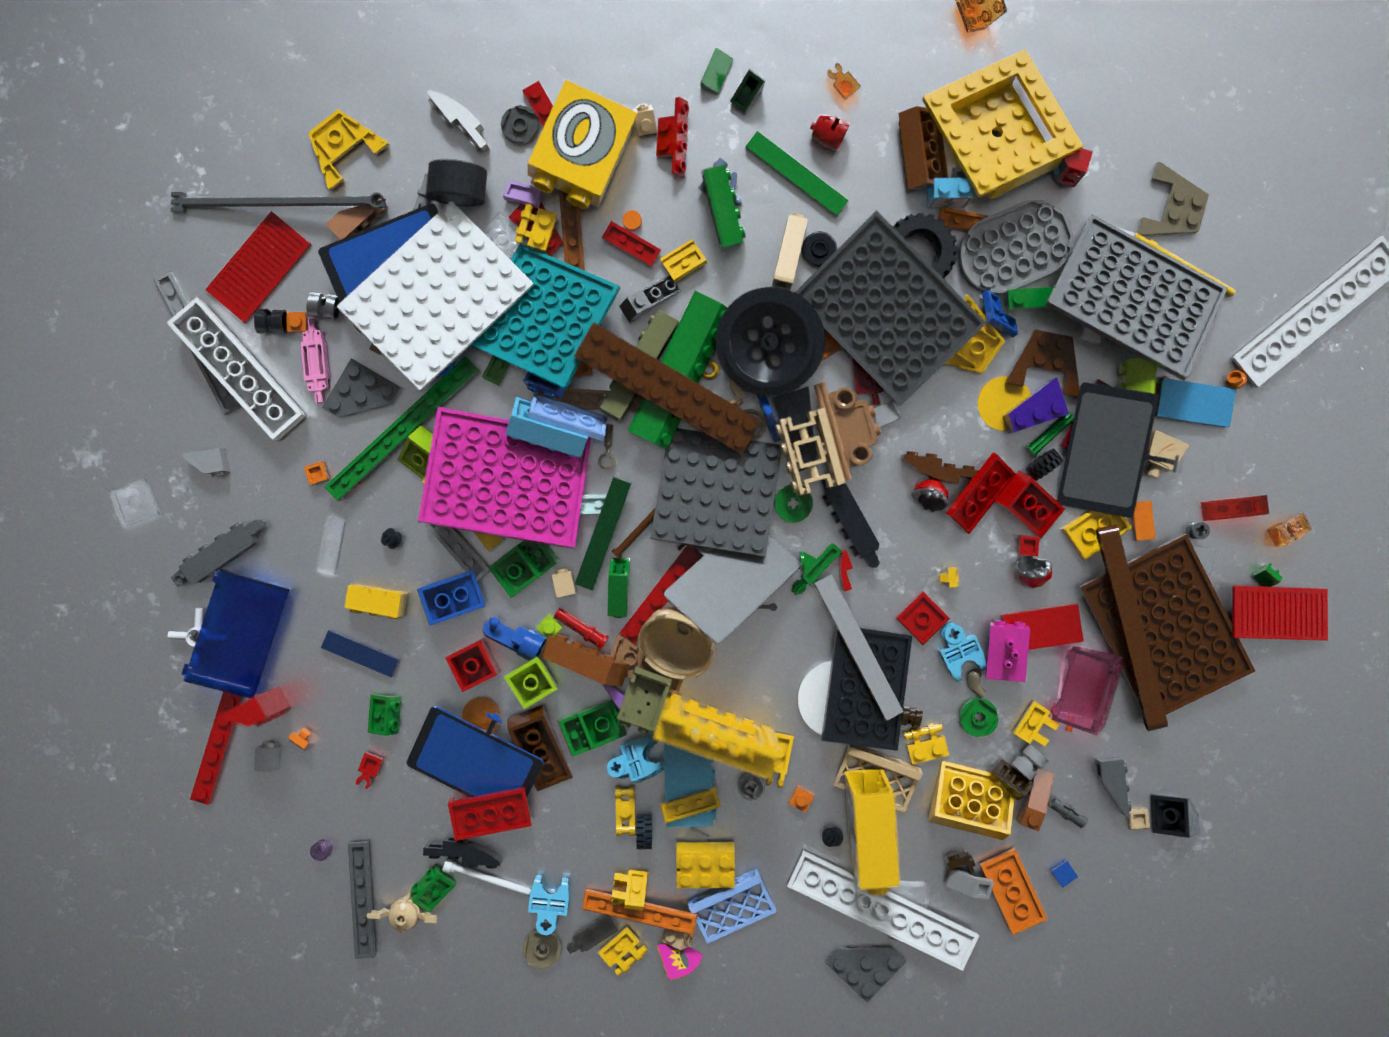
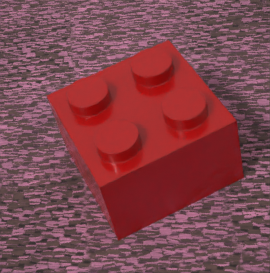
(472, 665)

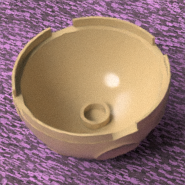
(675, 645)

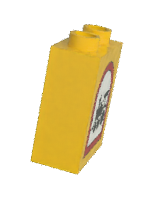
(872, 830)

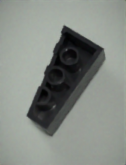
(797, 406)

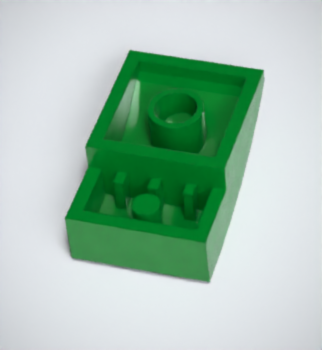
(523, 565)
(591, 727)

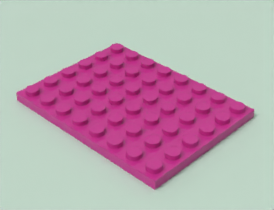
(500, 483)

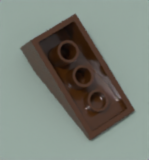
(536, 735)

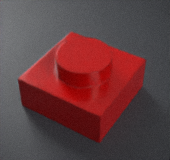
(1028, 545)

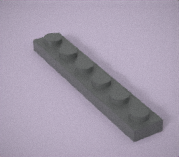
(361, 899)

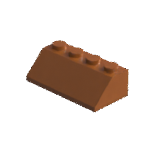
(922, 148)

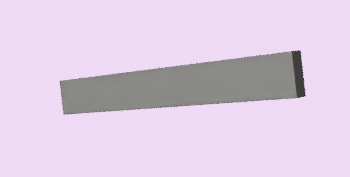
(176, 301)
(858, 647)

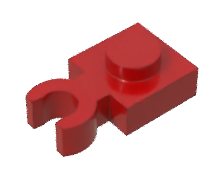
(369, 767)

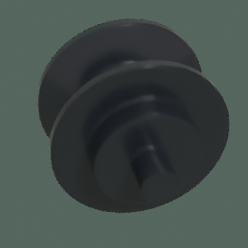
(391, 538)
(832, 837)

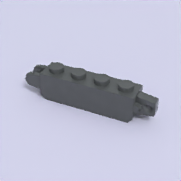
(219, 553)

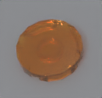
(477, 709)

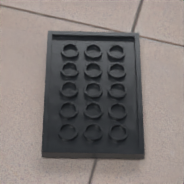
(850, 708)

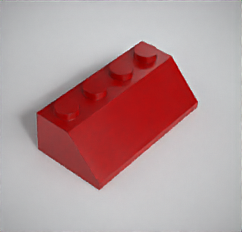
(259, 709)

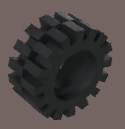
(1044, 464)

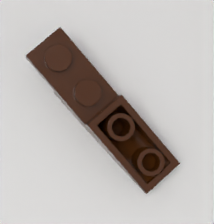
(932, 467)

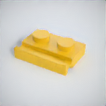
(683, 260)

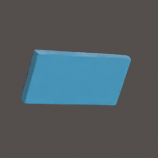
(1195, 402)

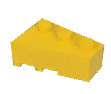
(376, 601)

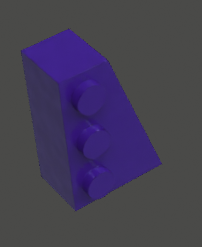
(1041, 406)

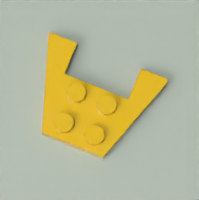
(337, 137)
(981, 348)

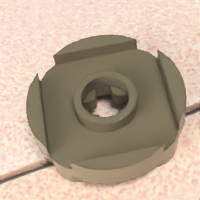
(533, 955)

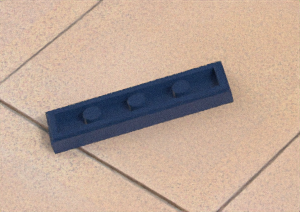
(360, 653)

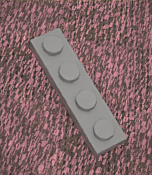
(460, 550)

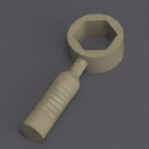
(607, 443)

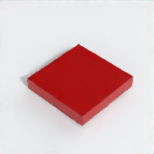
(922, 618)

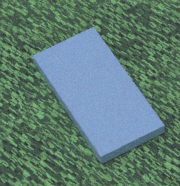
(568, 417)

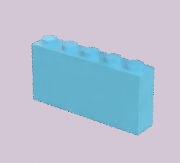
(687, 775)

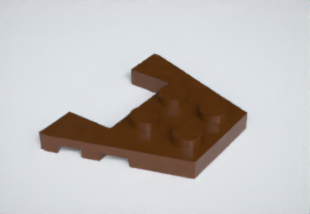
(1048, 353)

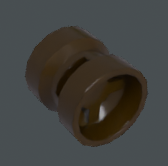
(912, 717)

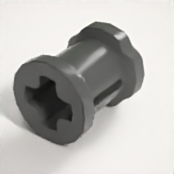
(1196, 535)

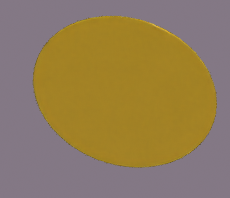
(999, 398)

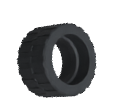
(456, 182)

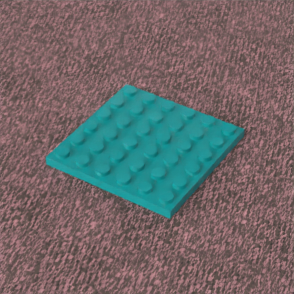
(549, 319)

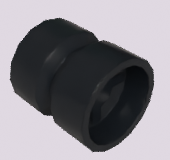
(270, 321)

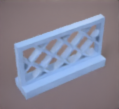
(716, 895)

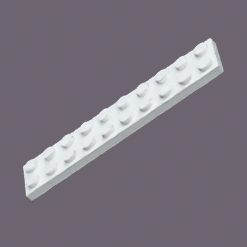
(1315, 314)
(883, 912)

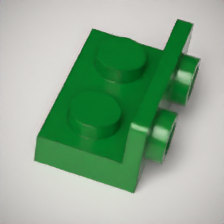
(384, 714)
(431, 888)

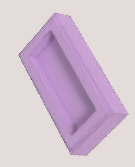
(523, 194)

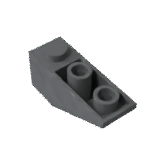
(649, 298)
(1112, 777)

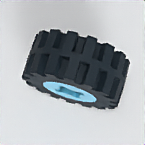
(643, 831)

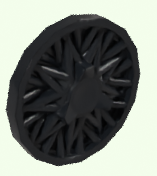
(818, 248)

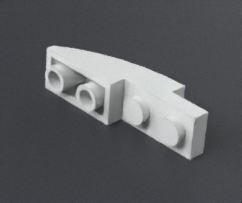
(458, 115)

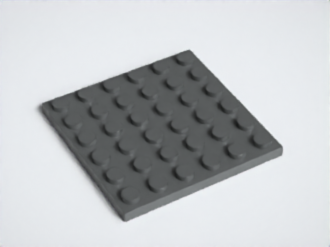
(716, 494)

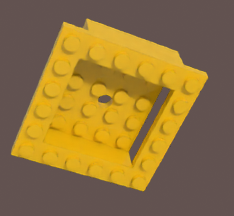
(988, 102)
(761, 744)

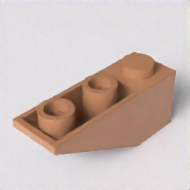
(354, 220)

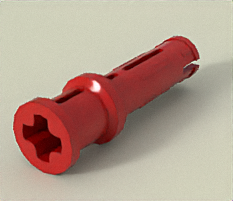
(589, 633)

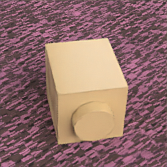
(564, 582)

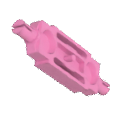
(315, 360)

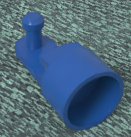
(522, 641)

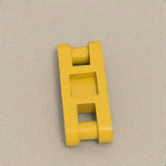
(625, 810)

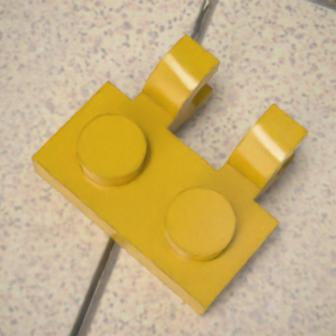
(1032, 722)
(635, 891)

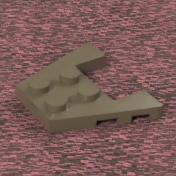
(1182, 208)

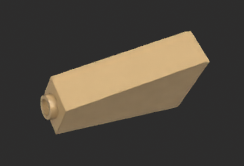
(790, 251)

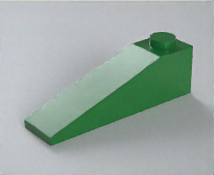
(1026, 299)

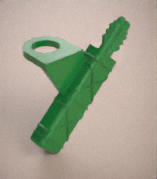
(814, 567)

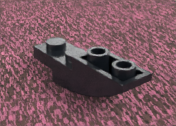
(470, 851)

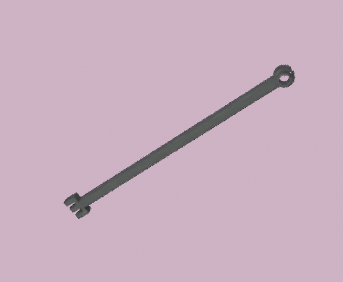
(184, 201)

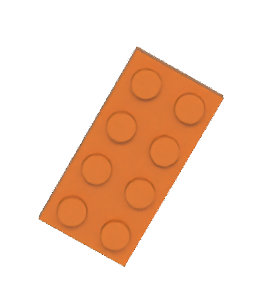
(1013, 891)

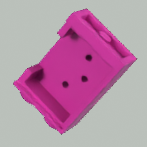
(1007, 651)

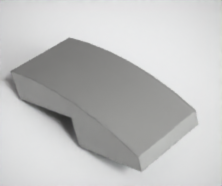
(886, 414)

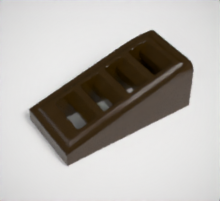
(1015, 775)

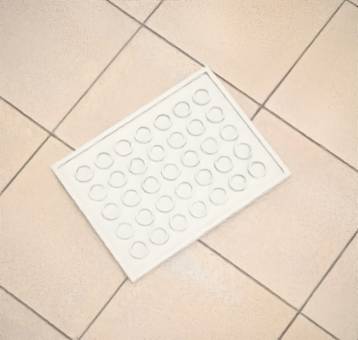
(435, 295)

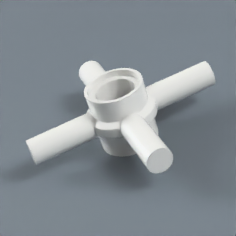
(190, 635)

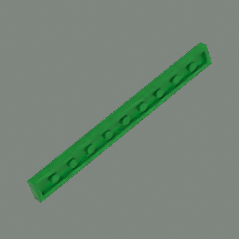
(401, 428)

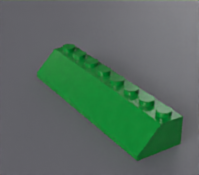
(689, 355)

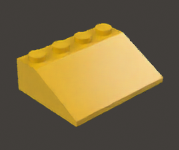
(971, 801)

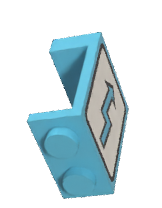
(949, 193)

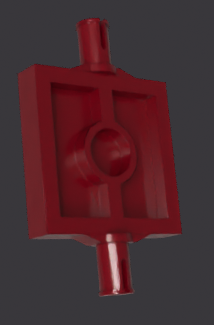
(865, 383)

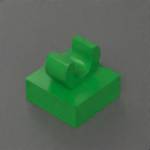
(1267, 576)

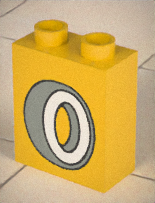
(580, 145)

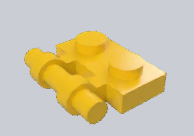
(542, 228)
(928, 749)
(619, 946)

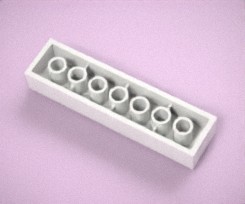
(236, 369)

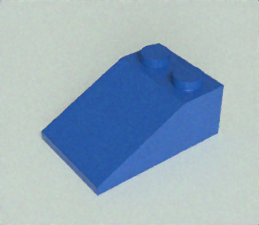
(451, 597)

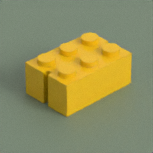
(705, 865)

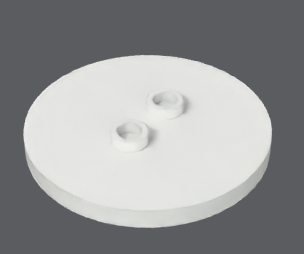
(813, 696)

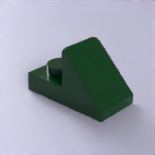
(748, 90)

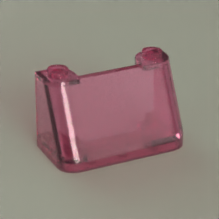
(1088, 689)

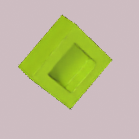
(549, 626)

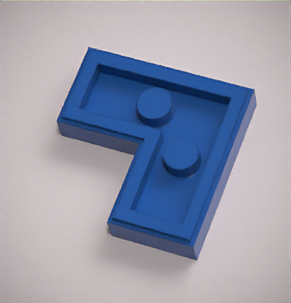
(996, 316)
(769, 417)

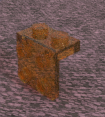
(980, 13)

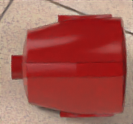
(829, 131)

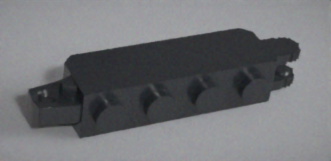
(852, 522)

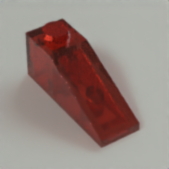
(1235, 507)

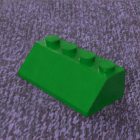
(722, 206)

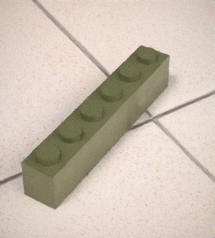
(652, 342)

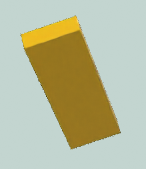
(690, 805)

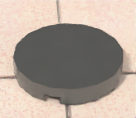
(520, 125)

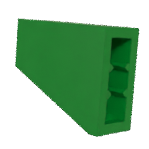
(618, 587)

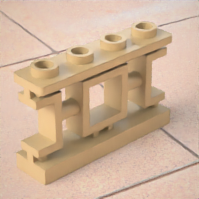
(825, 449)

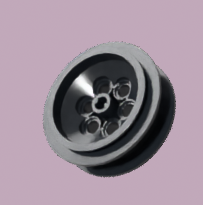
(736, 348)

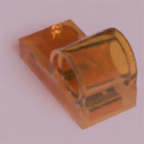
(1290, 530)

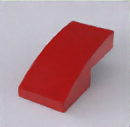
(844, 565)

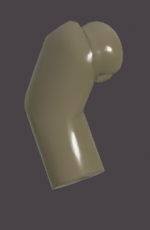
(974, 683)

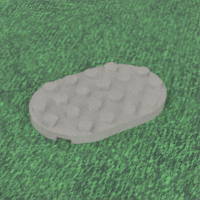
(1016, 246)

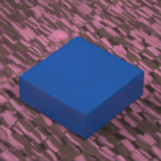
(1064, 873)

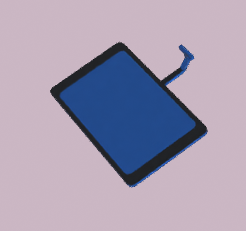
(359, 255)
(471, 757)

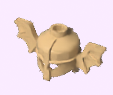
(409, 910)

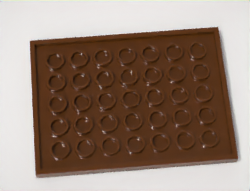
(1182, 624)

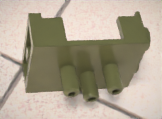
(636, 699)

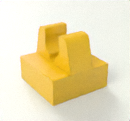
(951, 577)

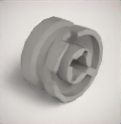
(750, 794)

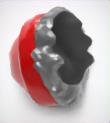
(931, 495)
(1033, 571)

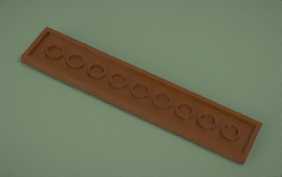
(667, 388)

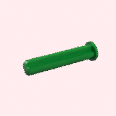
(1049, 434)

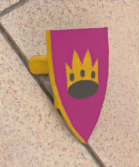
(678, 962)

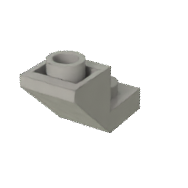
(965, 883)

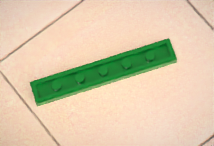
(796, 173)

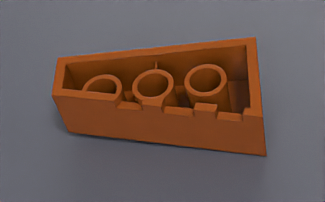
(585, 661)

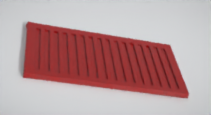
(258, 267)
(1279, 613)

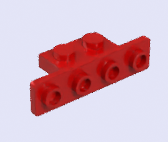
(673, 137)

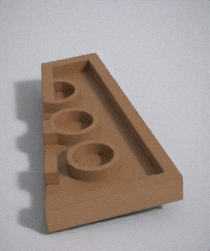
(629, 653)

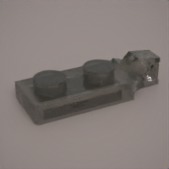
(593, 934)

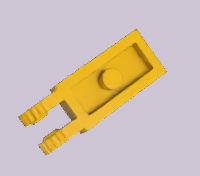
(781, 766)

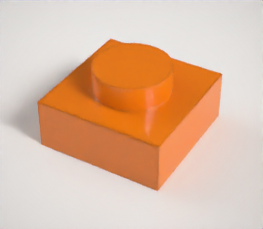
(297, 321)
(316, 473)
(801, 799)

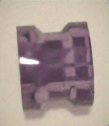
(323, 846)

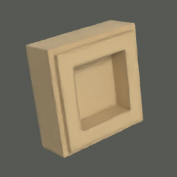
(1138, 819)

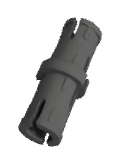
(1068, 812)

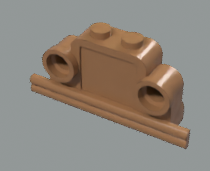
(850, 425)

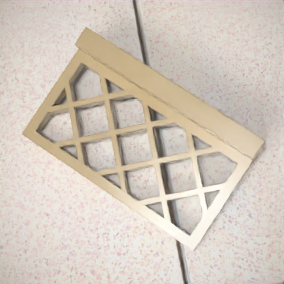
(883, 761)

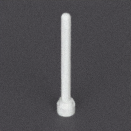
(451, 866)

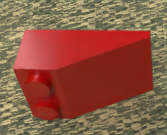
(1030, 504)

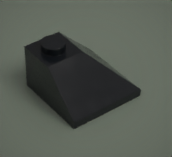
(1174, 816)

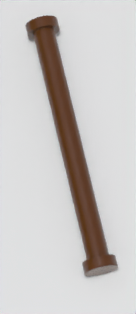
(632, 537)

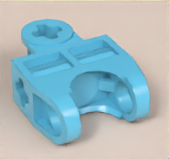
(959, 650)
(635, 761)
(549, 912)

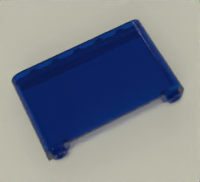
(236, 634)

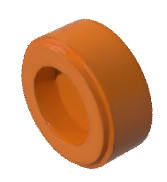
(632, 220)

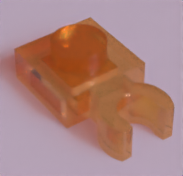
(845, 83)

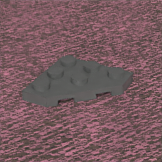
(360, 391)
(866, 967)

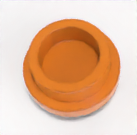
(1236, 379)

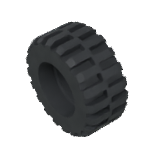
(936, 233)

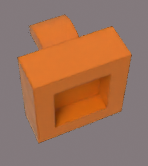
(300, 740)

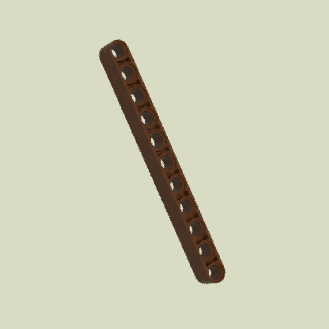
(1131, 627)

